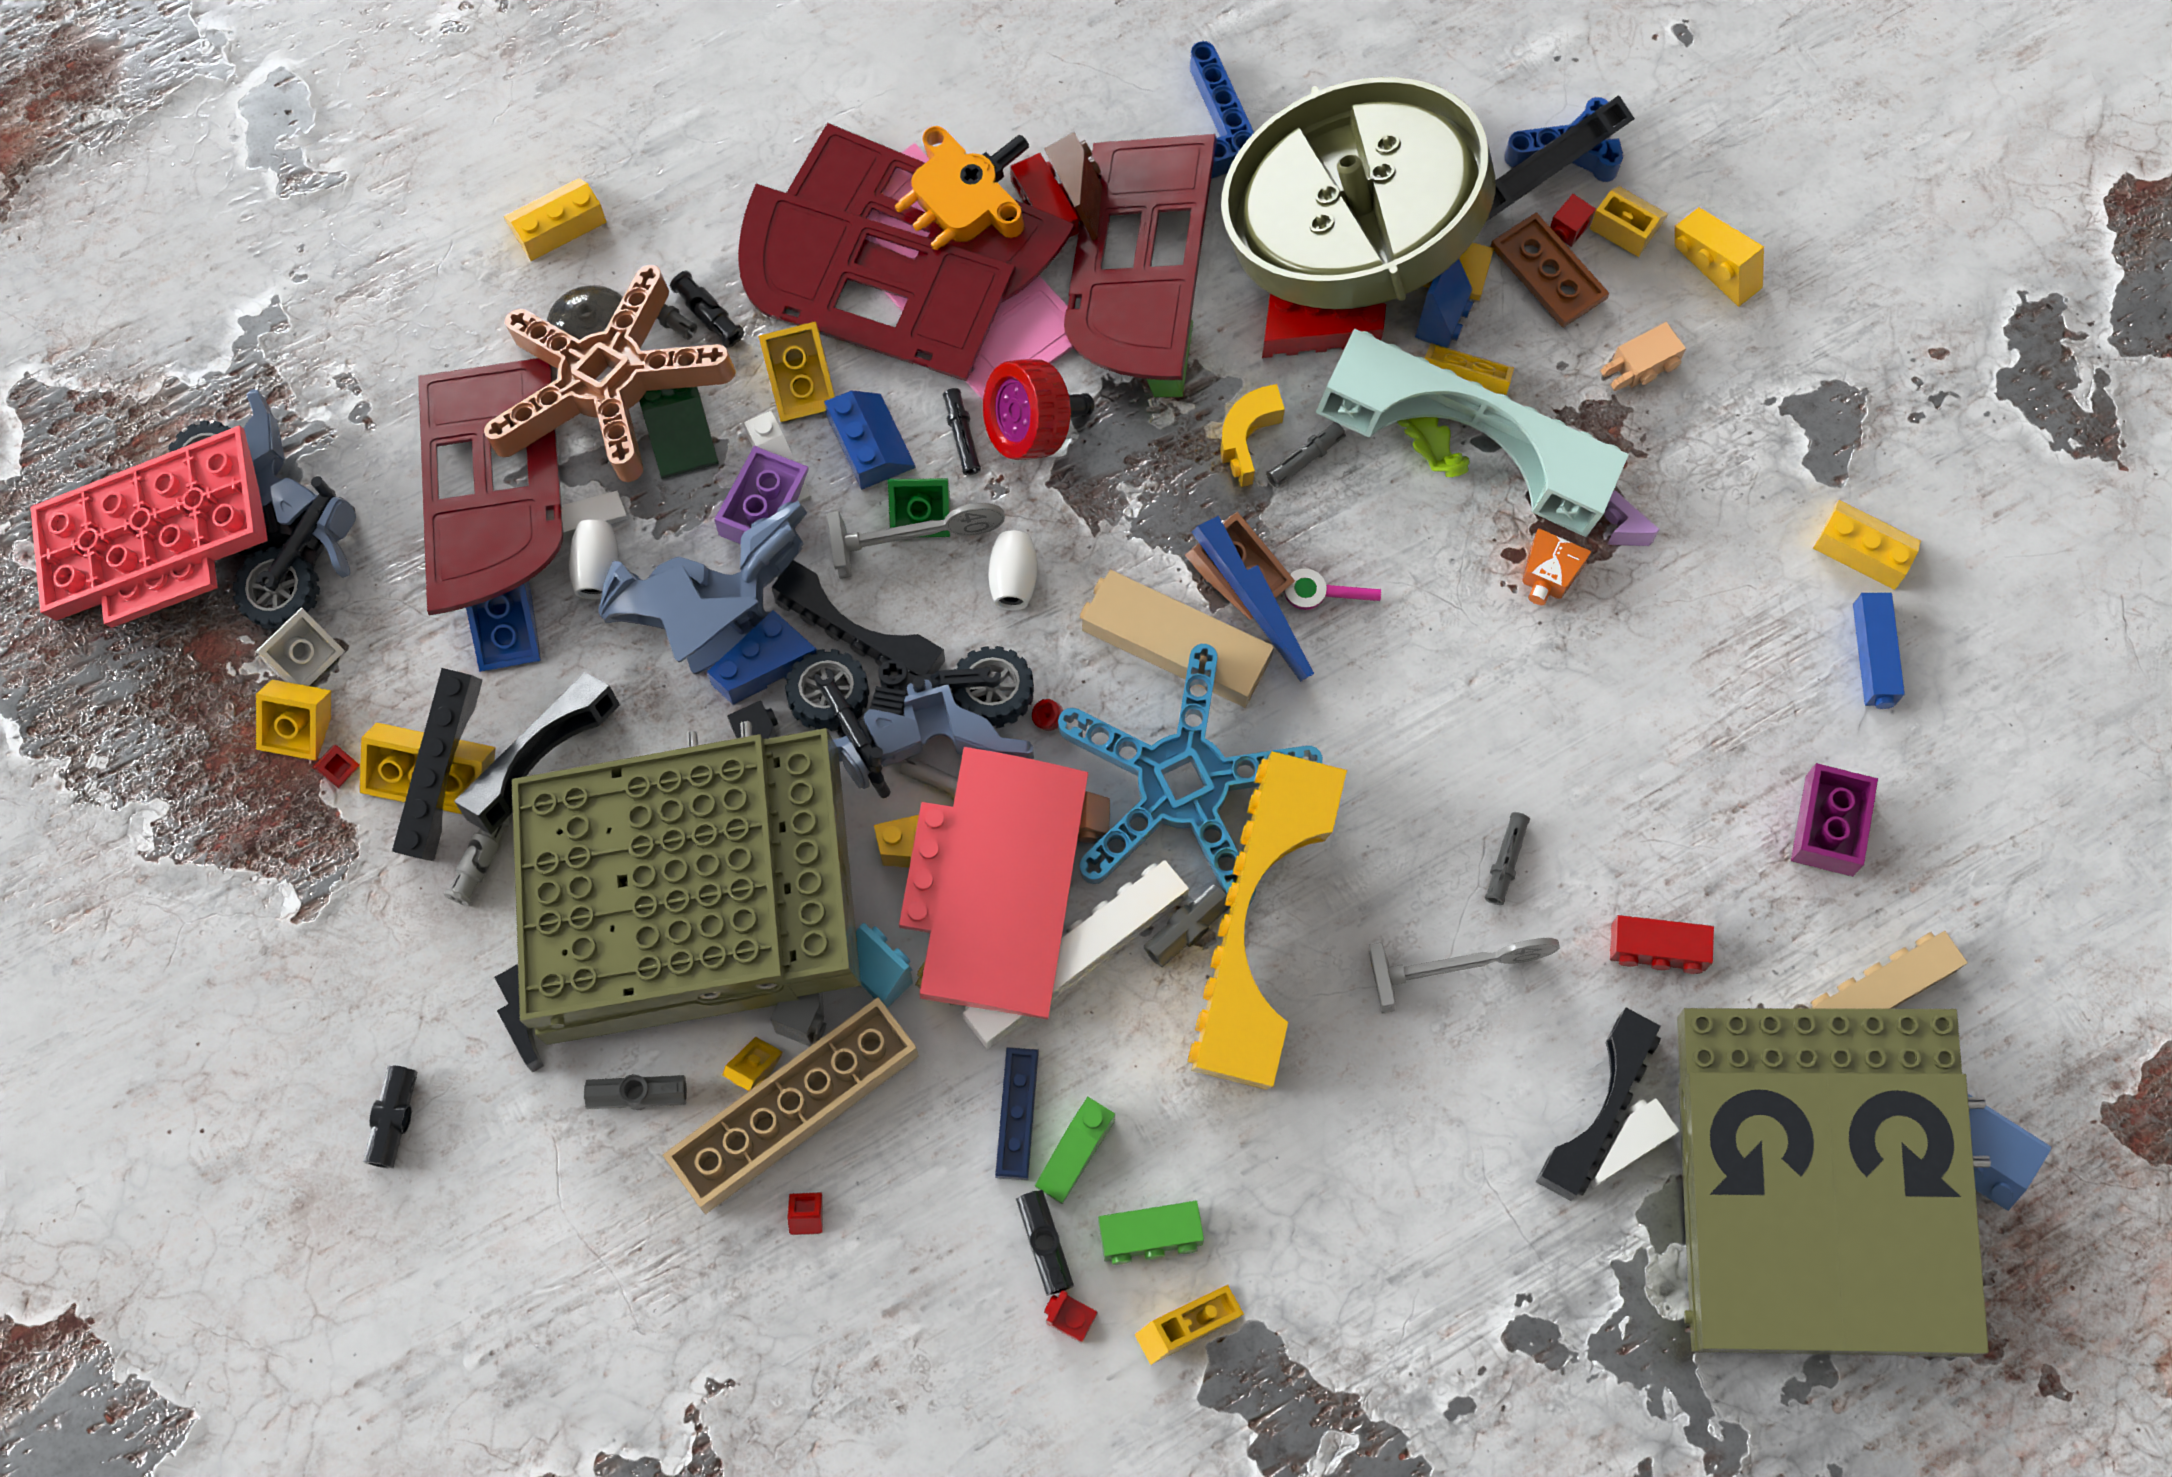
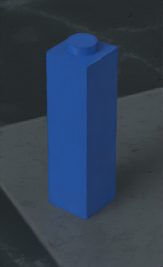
(1878, 650)

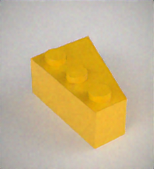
(1722, 254)
(896, 840)

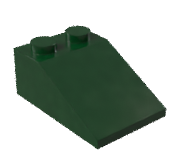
(678, 430)

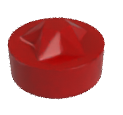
(1046, 714)

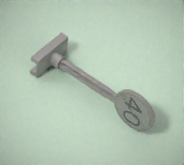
(964, 520)
(1388, 976)

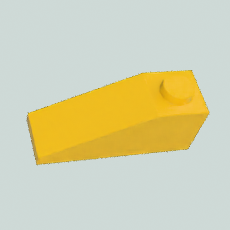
(1188, 1324)

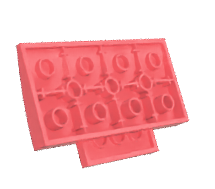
(148, 531)
(995, 882)

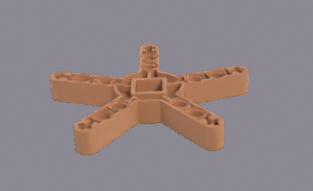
(585, 359)

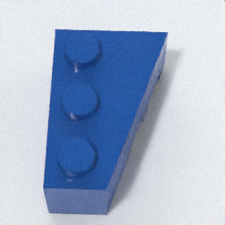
(759, 659)

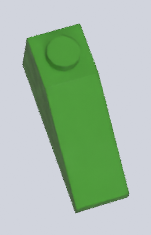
(1075, 1149)

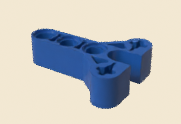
(1601, 160)

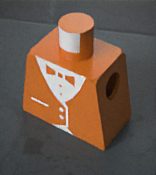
(1552, 566)

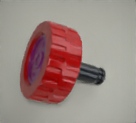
(1030, 409)

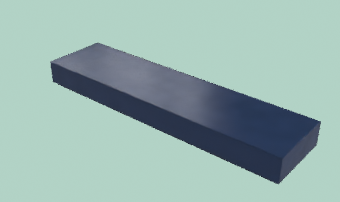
(1017, 1114)

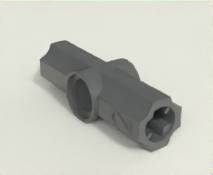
(1187, 926)
(615, 1091)

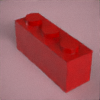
(1038, 188)
(1661, 944)

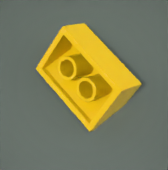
(556, 218)
(1489, 374)
(1867, 545)

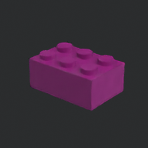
(1834, 820)

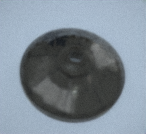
(570, 307)

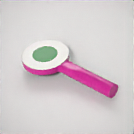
(1311, 589)

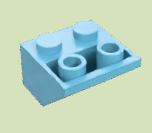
(882, 970)

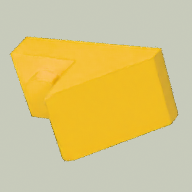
(752, 1064)

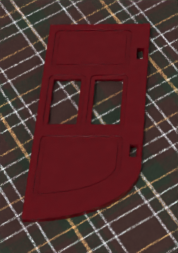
(853, 172)
(804, 253)
(1141, 315)
(490, 538)

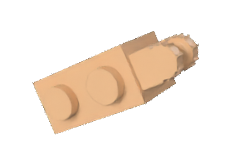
(1645, 357)

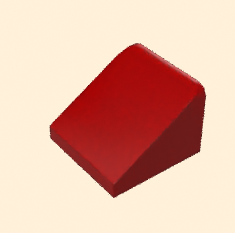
(336, 766)
(805, 1213)

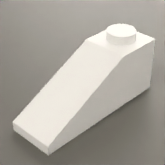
(766, 434)
(1638, 1135)

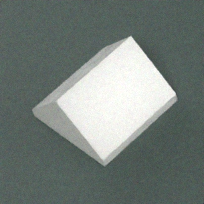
(300, 650)

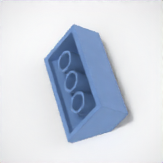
(2012, 1153)

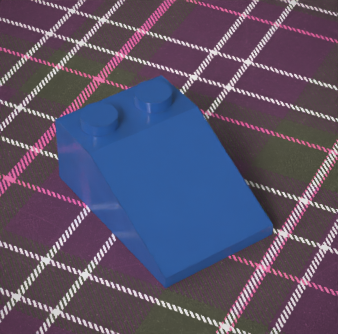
(1445, 306)
(505, 630)

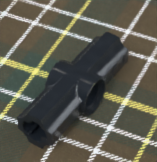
(390, 1117)
(1050, 1262)

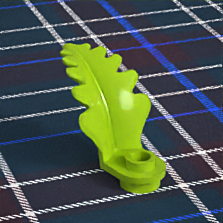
(1434, 445)

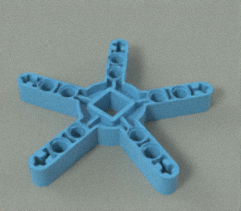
(1150, 763)

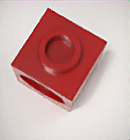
(1572, 219)

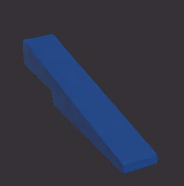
(1253, 593)

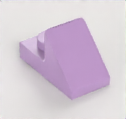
(1633, 526)

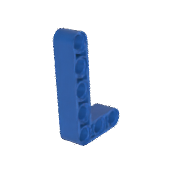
(1218, 90)

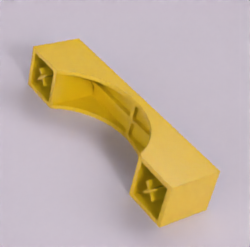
(1239, 1029)

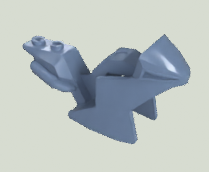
(701, 607)

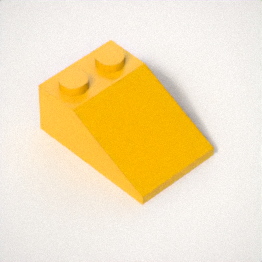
(797, 370)

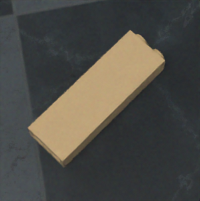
(1168, 630)

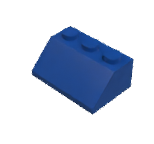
(868, 437)

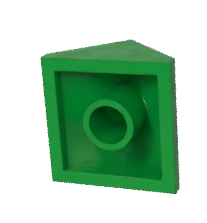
(918, 501)

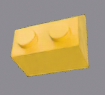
(292, 719)

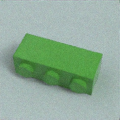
(1151, 1232)

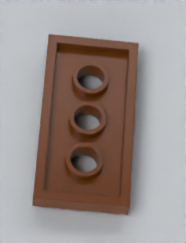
(1545, 286)

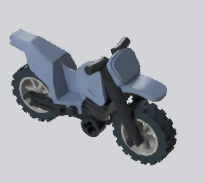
(292, 520)
(910, 707)

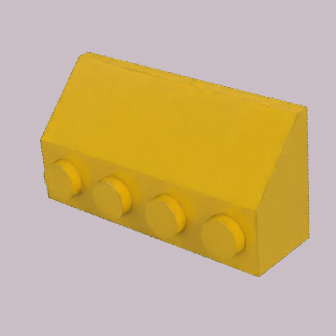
(390, 759)

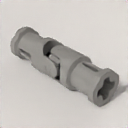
(479, 853)

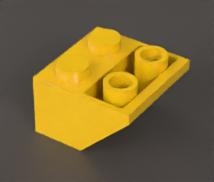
(1627, 220)

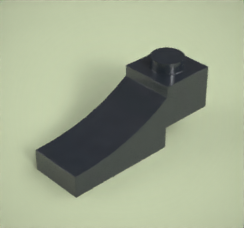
(510, 1015)

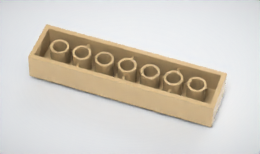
(791, 1105)

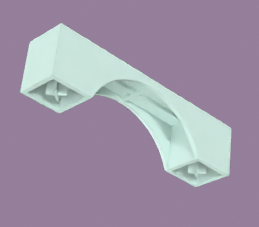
(1563, 468)

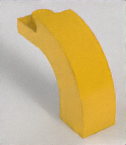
(1251, 412)

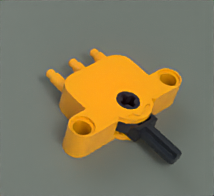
(963, 189)

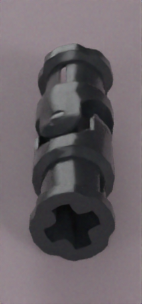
(706, 309)

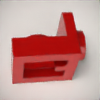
(1069, 1316)

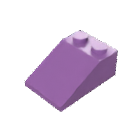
(759, 491)

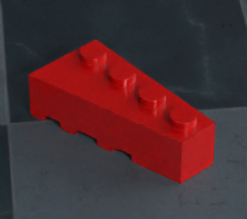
(1305, 328)

